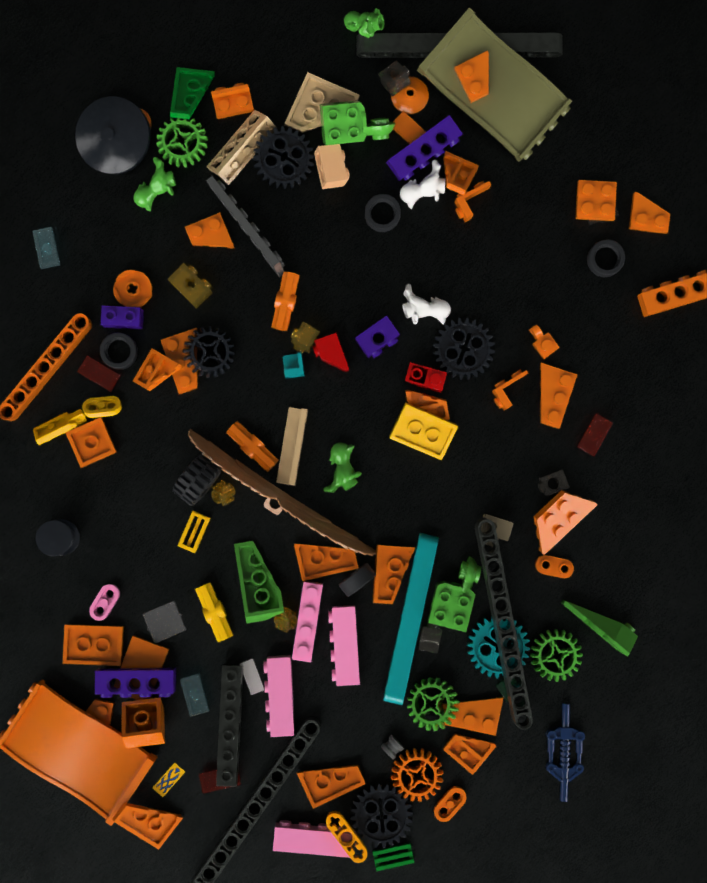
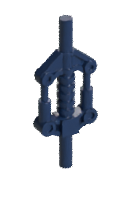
(565, 733)

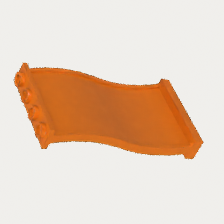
(75, 751)

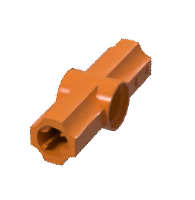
(285, 301)
(252, 446)

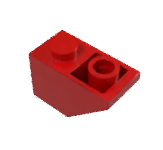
(426, 377)

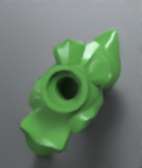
(364, 23)
(159, 184)
(344, 474)

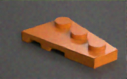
(555, 394)
(323, 561)
(389, 568)
(477, 715)
(330, 783)

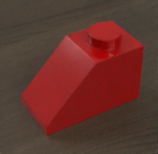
(331, 352)

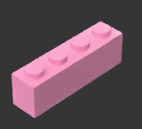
(307, 621)
(345, 645)
(280, 696)
(308, 839)

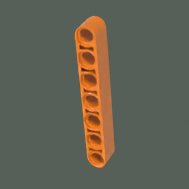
(36, 370)

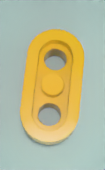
(102, 406)

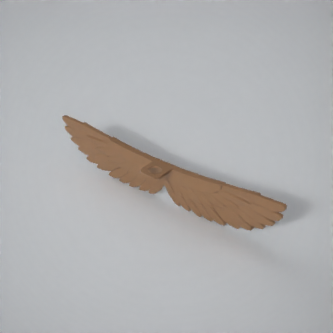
(287, 503)

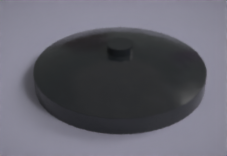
(113, 135)

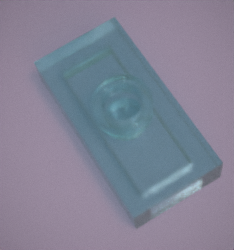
(46, 247)
(194, 695)

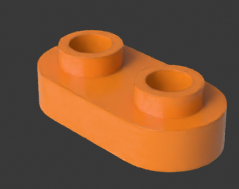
(554, 567)
(451, 804)

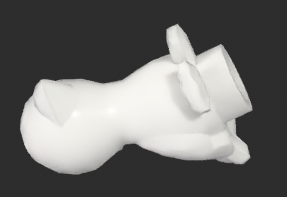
(429, 187)
(419, 308)

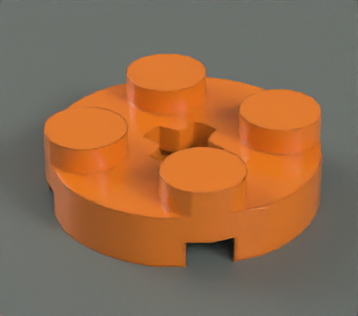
(123, 284)

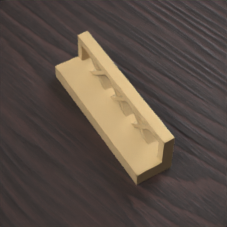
(243, 148)
(292, 446)

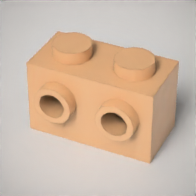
(331, 166)

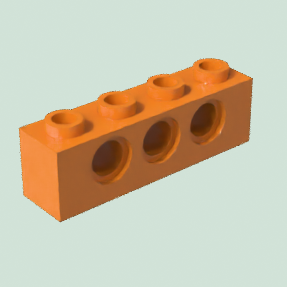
(651, 306)

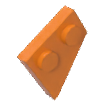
(155, 370)
(428, 403)

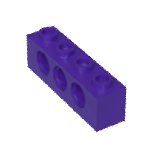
(446, 127)
(104, 678)

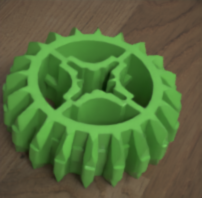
(175, 145)
(564, 652)
(438, 710)

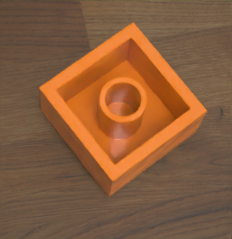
(143, 722)

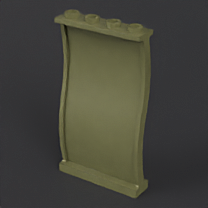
(519, 99)

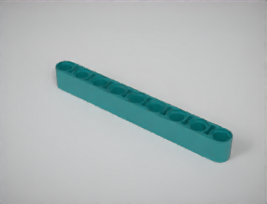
(411, 619)

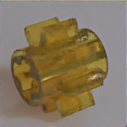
(223, 493)
(286, 620)

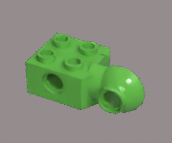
(347, 123)
(454, 601)

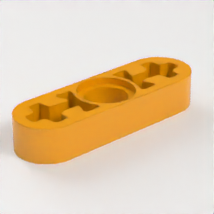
(359, 845)

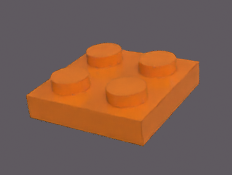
(596, 200)
(91, 442)

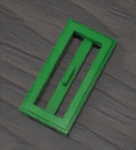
(410, 860)

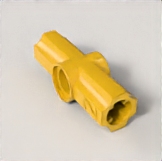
(214, 612)

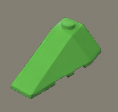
(259, 591)
(615, 633)

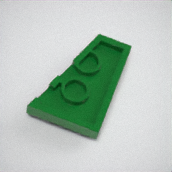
(188, 91)

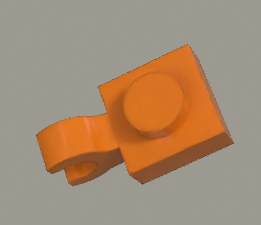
(545, 343)

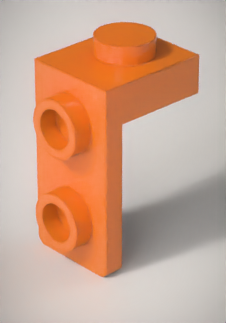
(463, 210)
(501, 399)

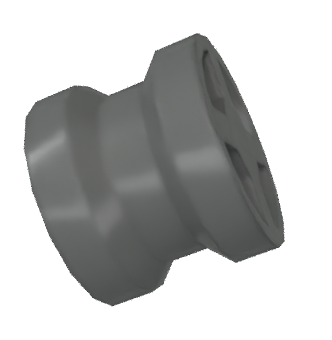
(392, 747)

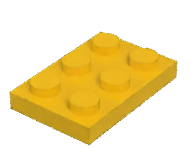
(423, 431)

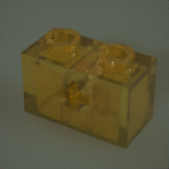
(180, 280)

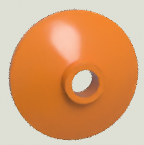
(414, 103)

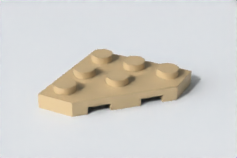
(306, 108)

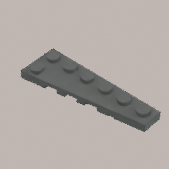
(250, 229)

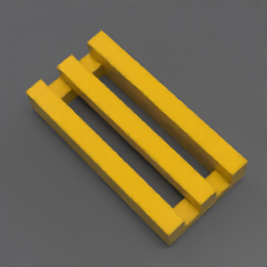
(202, 531)

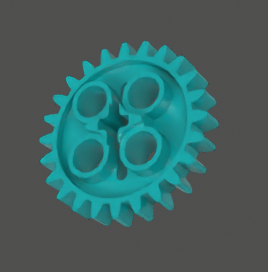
(488, 660)

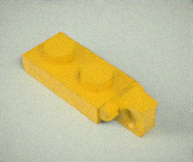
(58, 426)

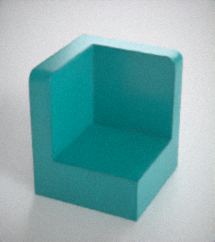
(293, 365)

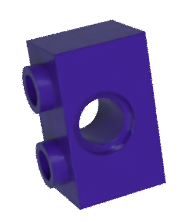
(122, 317)
(382, 327)

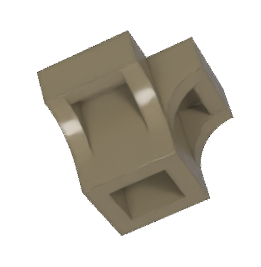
(502, 526)

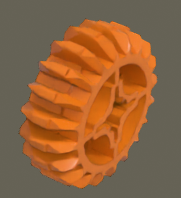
(414, 769)

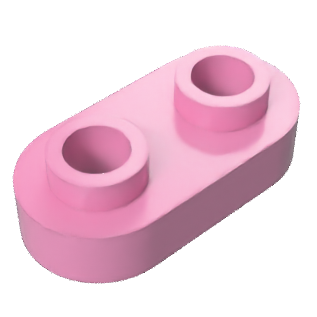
(104, 601)

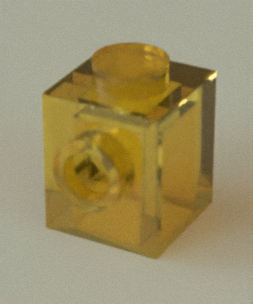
(304, 337)

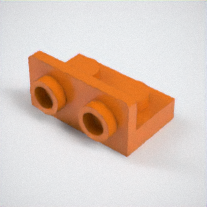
(232, 100)

